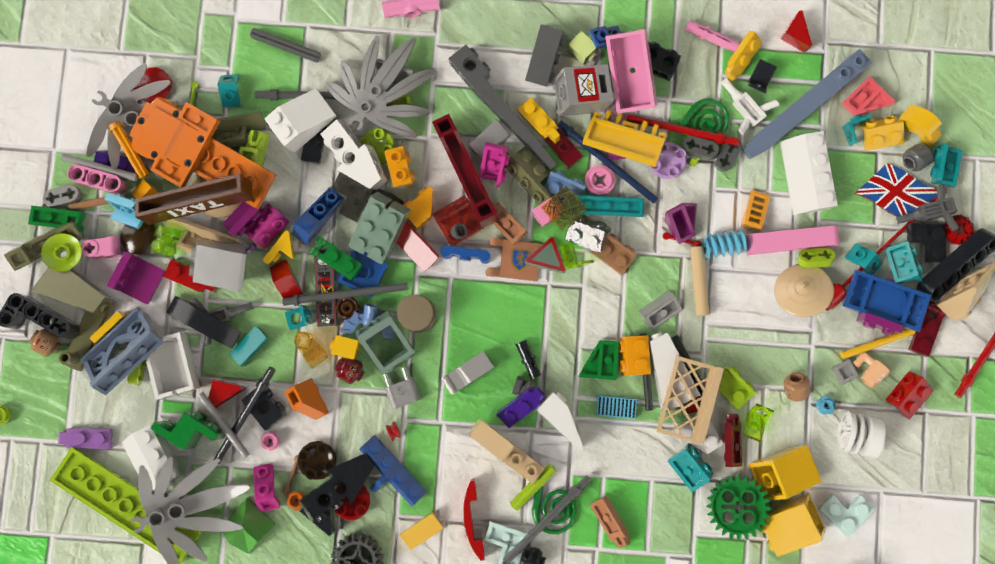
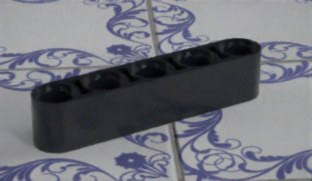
(958, 264)

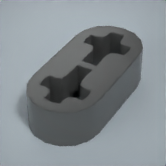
(701, 147)
(731, 157)

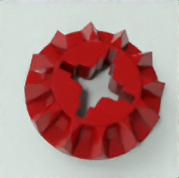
(961, 237)

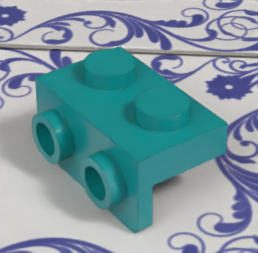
(946, 165)

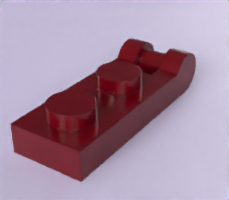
(924, 340)

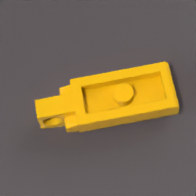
(539, 120)

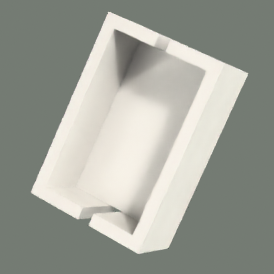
(172, 367)

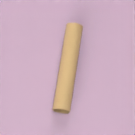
(699, 281)

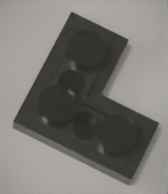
(356, 195)

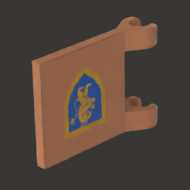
(513, 260)

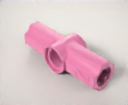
(408, 8)

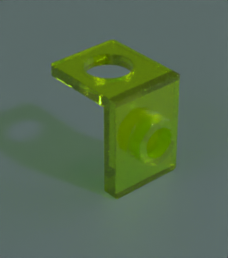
(569, 257)
(756, 422)

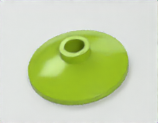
(55, 246)

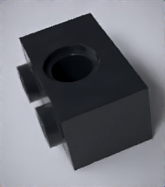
(272, 416)

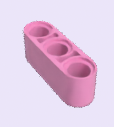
(88, 179)

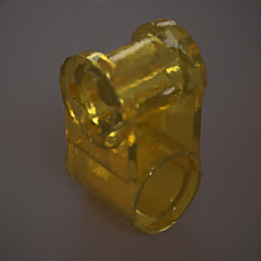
(312, 352)

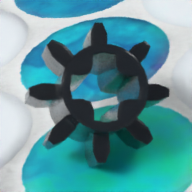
(533, 556)

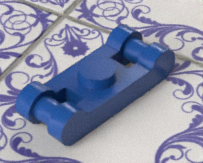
(465, 254)

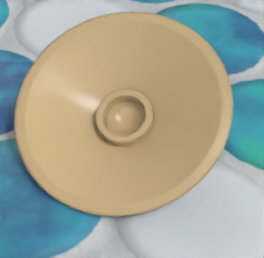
(804, 291)

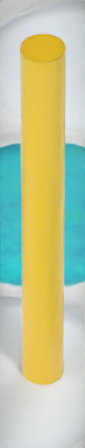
(876, 343)

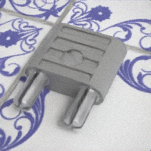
(402, 392)

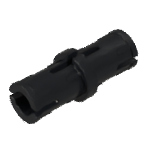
(528, 359)

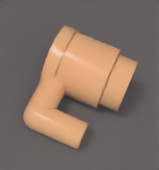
(874, 373)

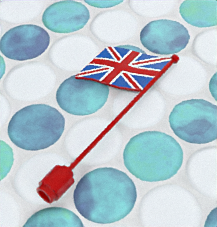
(896, 194)

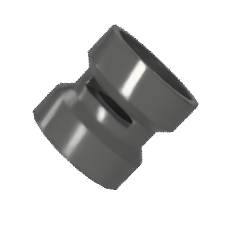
(522, 384)

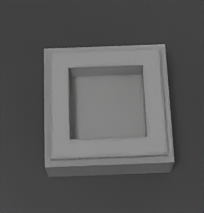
(845, 371)

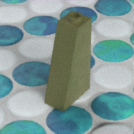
(74, 290)

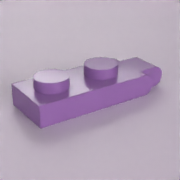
(86, 438)

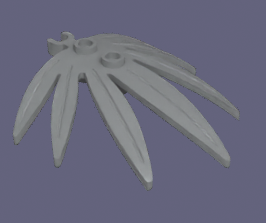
(372, 97)
(123, 109)
(169, 512)

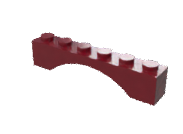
(465, 170)

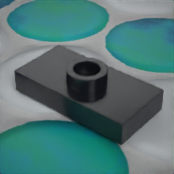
(313, 149)

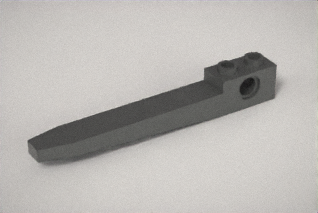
(478, 83)

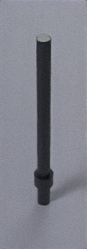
(262, 385)

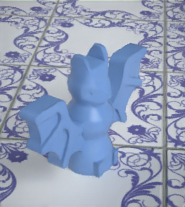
(370, 313)

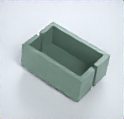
(379, 228)

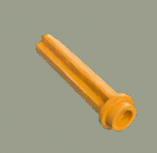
(124, 141)

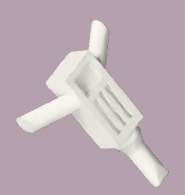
(747, 106)

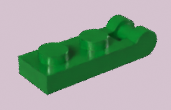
(54, 217)
(336, 259)

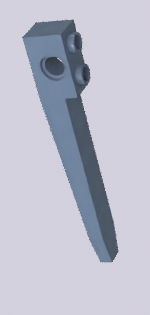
(807, 104)

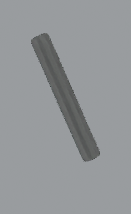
(285, 45)

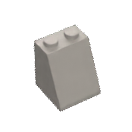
(218, 264)

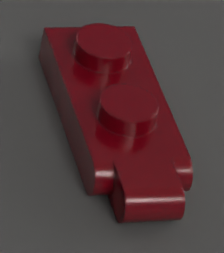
(733, 441)

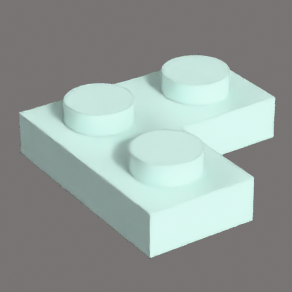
(847, 518)
(505, 537)

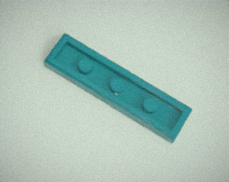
(612, 206)

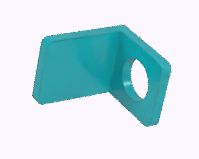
(229, 90)
(849, 127)
(864, 258)
(304, 312)

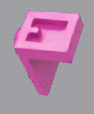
(265, 488)

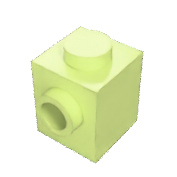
(582, 48)

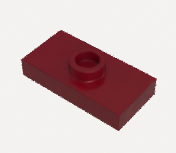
(564, 150)

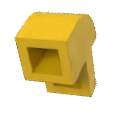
(923, 123)

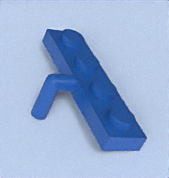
(392, 471)

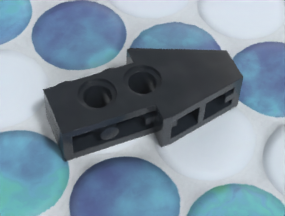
(349, 474)

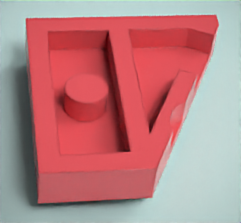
(867, 98)

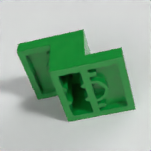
(188, 430)

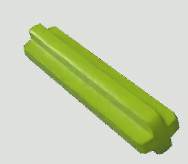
(530, 489)

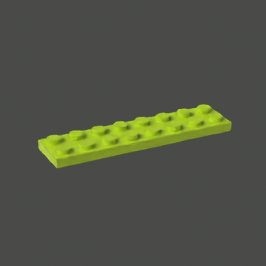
(108, 496)

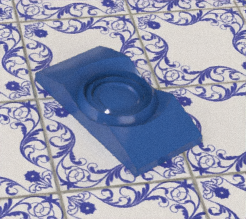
(887, 300)

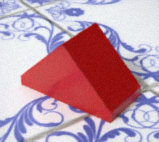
(797, 33)
(285, 279)
(223, 391)

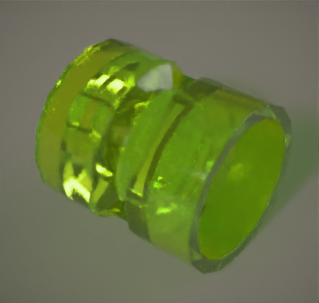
(165, 240)

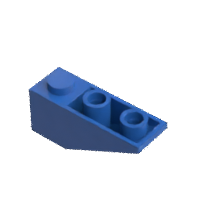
(316, 216)

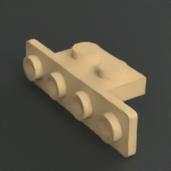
(194, 231)

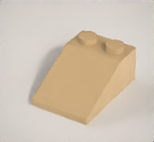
(966, 293)

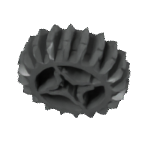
(339, 556)

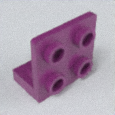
(136, 278)

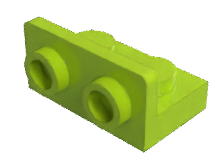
(734, 388)

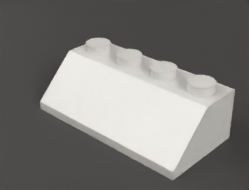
(808, 173)

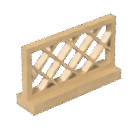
(706, 404)

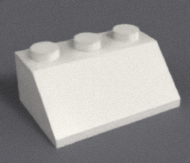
(152, 451)

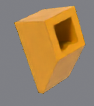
(421, 208)

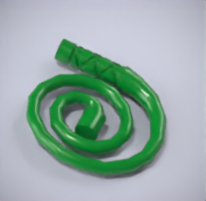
(710, 122)
(536, 510)

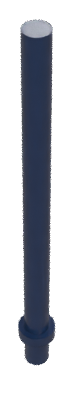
(569, 131)

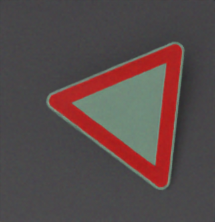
(547, 257)

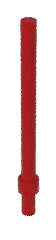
(718, 137)
(968, 379)

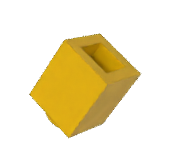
(345, 347)

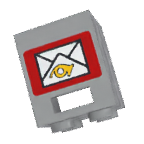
(583, 90)

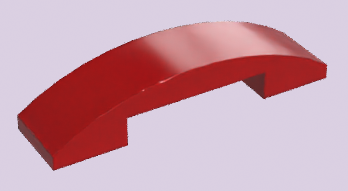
(476, 543)

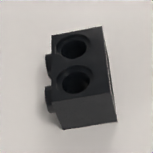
(661, 55)

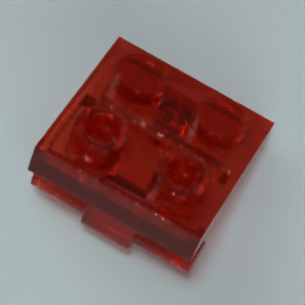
(454, 213)

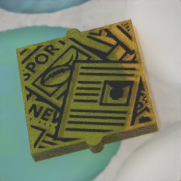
(563, 208)

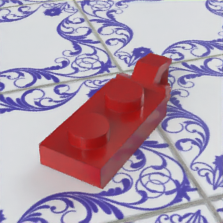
(180, 273)

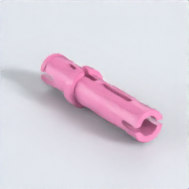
(708, 34)

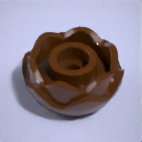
(341, 305)

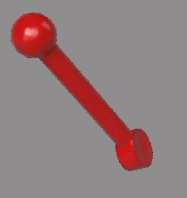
(666, 236)

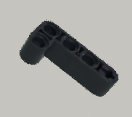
(42, 317)

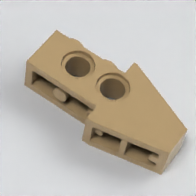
(505, 450)

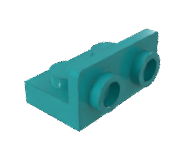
(903, 263)
(691, 467)

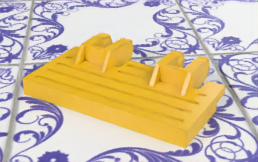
(625, 138)

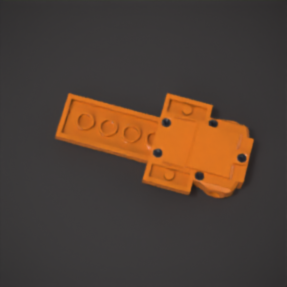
(184, 144)

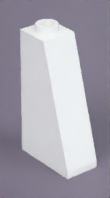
(662, 357)

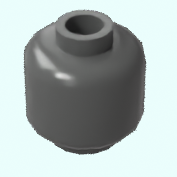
(917, 157)

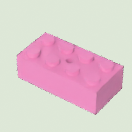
(635, 89)

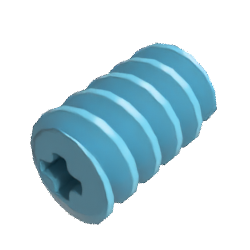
(725, 243)

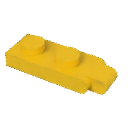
(743, 55)

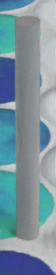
(100, 167)
(223, 425)

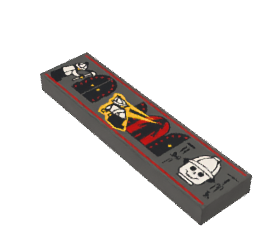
(325, 283)

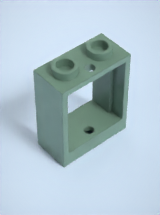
(374, 327)

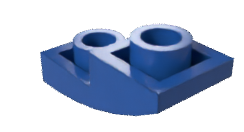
(598, 35)

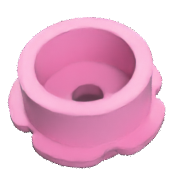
(265, 440)

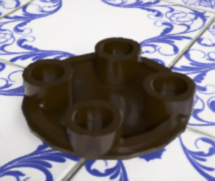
(138, 240)
(316, 460)

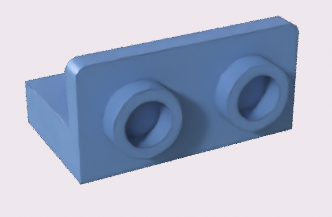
(558, 180)

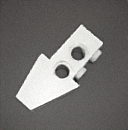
(366, 166)

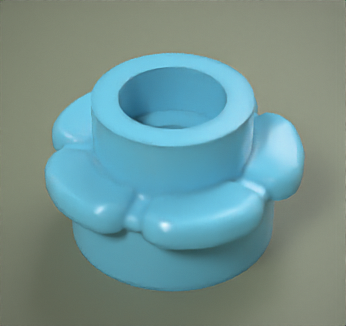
(821, 405)

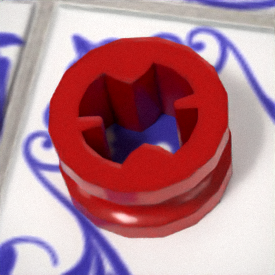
(393, 431)

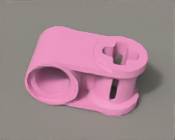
(104, 247)

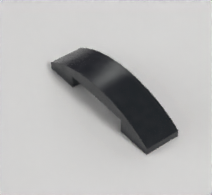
(203, 322)

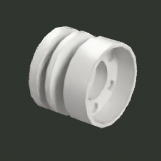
(861, 435)

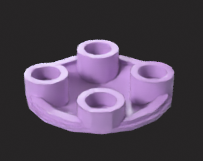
(670, 162)

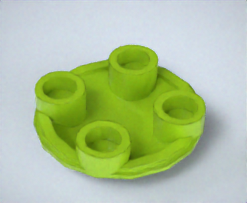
(380, 141)

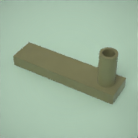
(82, 344)

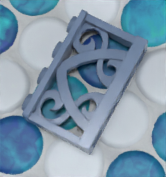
(140, 346)

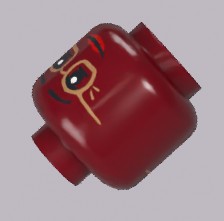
(349, 370)

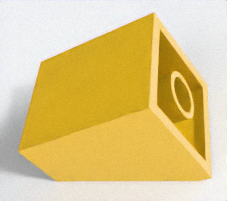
(786, 472)
(794, 526)

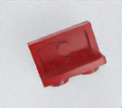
(910, 394)

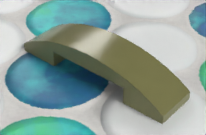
(31, 250)

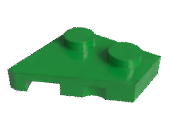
(602, 361)

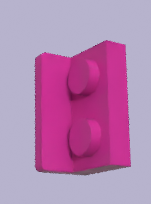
(267, 226)

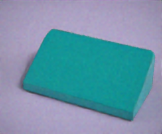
(249, 346)

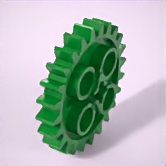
(739, 525)

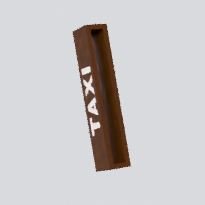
(193, 199)

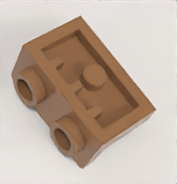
(616, 254)

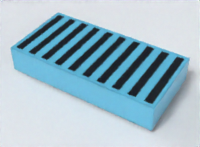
(616, 407)

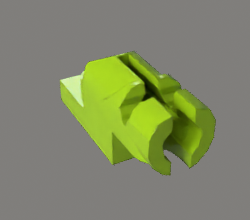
(256, 147)

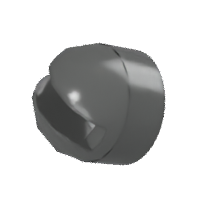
(459, 231)

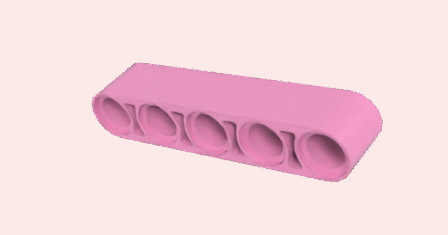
(792, 240)

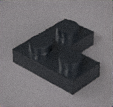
(932, 237)

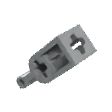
(467, 372)

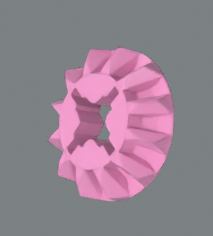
(600, 171)

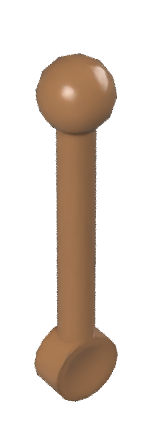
(287, 489)

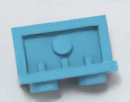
(124, 210)

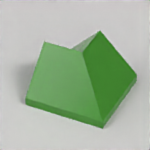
(255, 526)

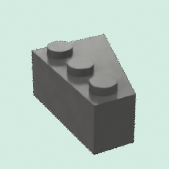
(545, 55)

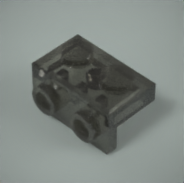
(588, 233)

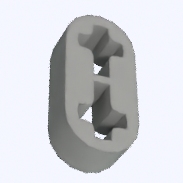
(61, 192)

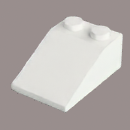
(300, 119)
(559, 416)

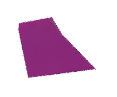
(682, 221)

